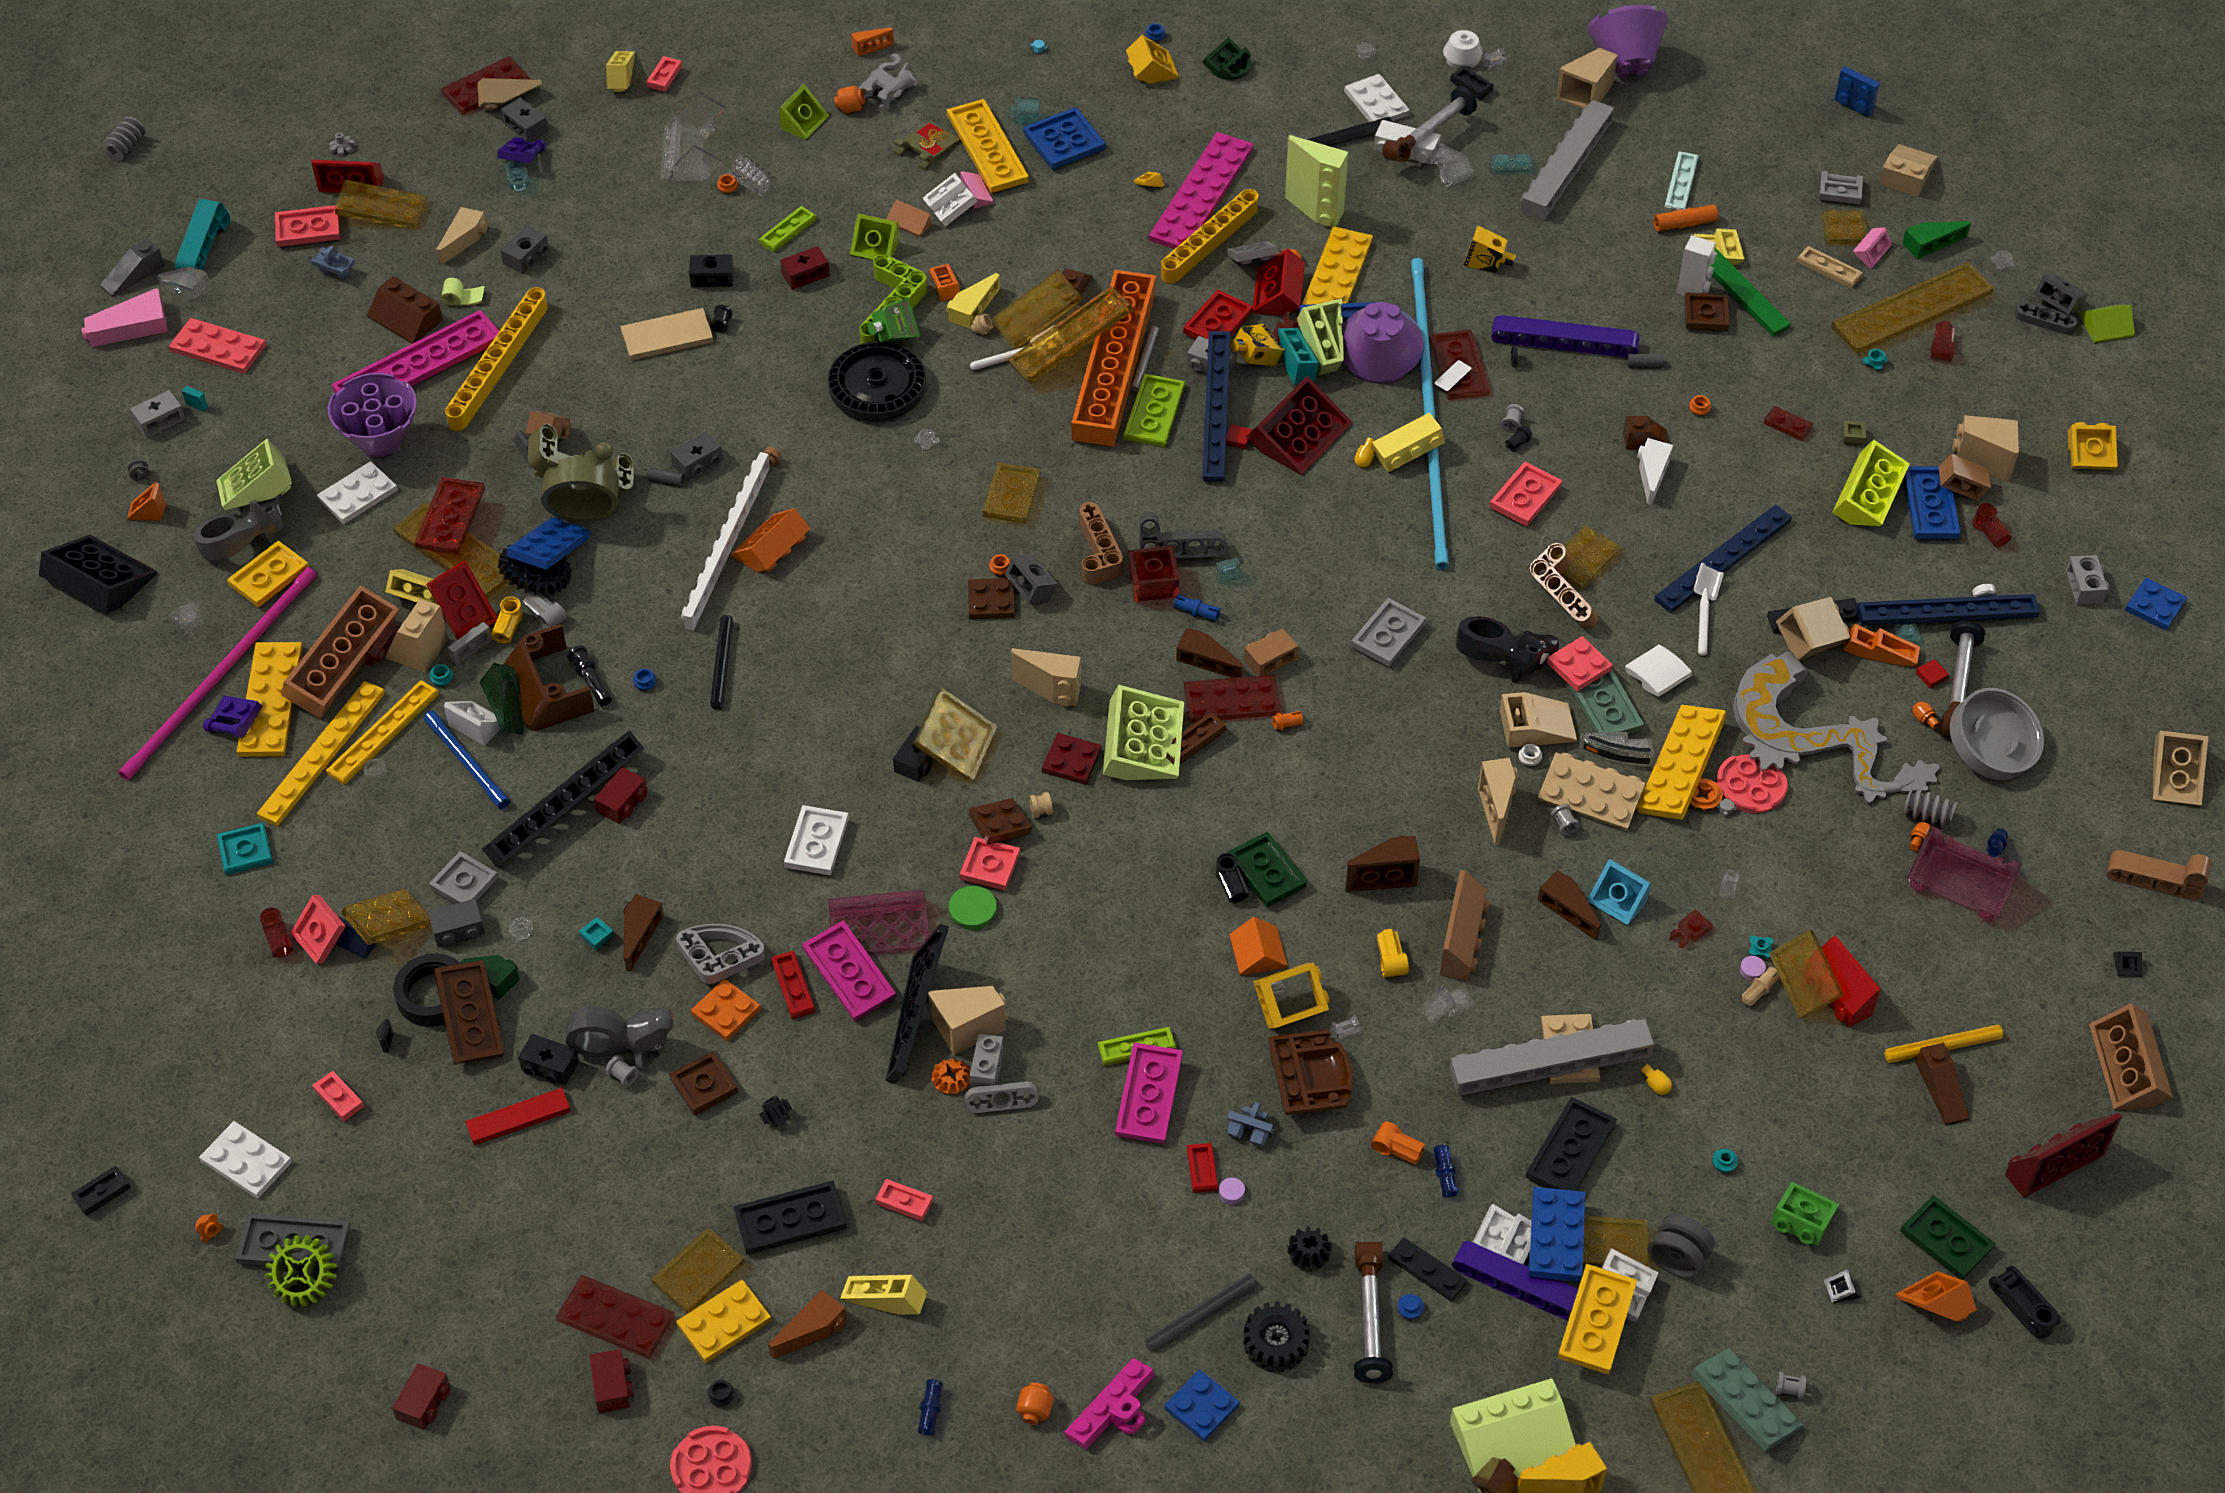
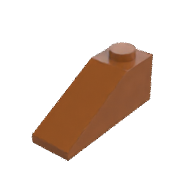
(812, 1324)

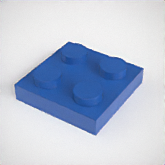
(1856, 91)
(2156, 603)
(1201, 1405)

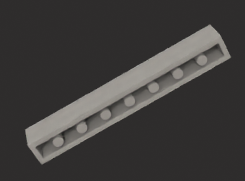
(1567, 160)
(1551, 1057)

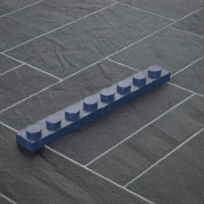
(1216, 406)
(1725, 556)
(1948, 609)

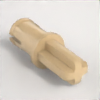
(1760, 986)

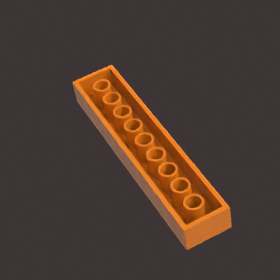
(1113, 364)

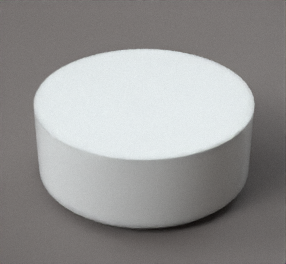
(1984, 590)

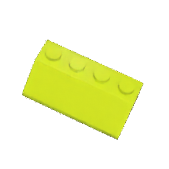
(1871, 486)

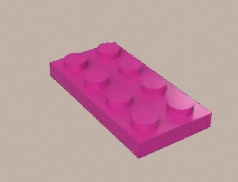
(849, 971)
(1149, 1093)

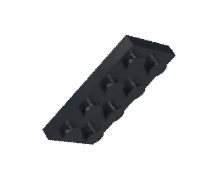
(1571, 1146)
(790, 1217)

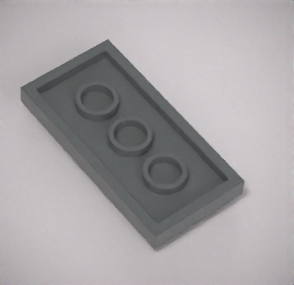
(265, 1232)

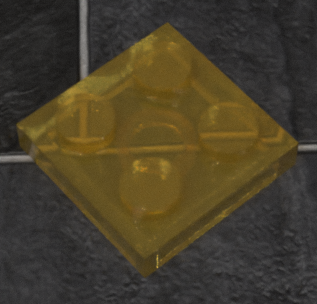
(1843, 226)

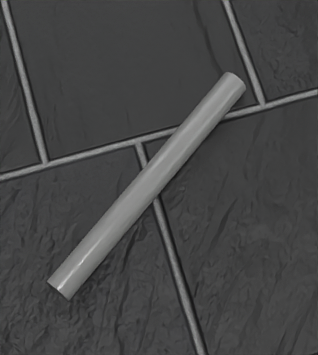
(1145, 358)

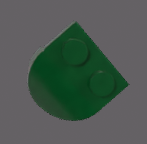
(1228, 61)

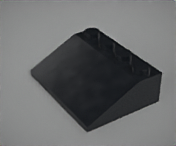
(95, 572)

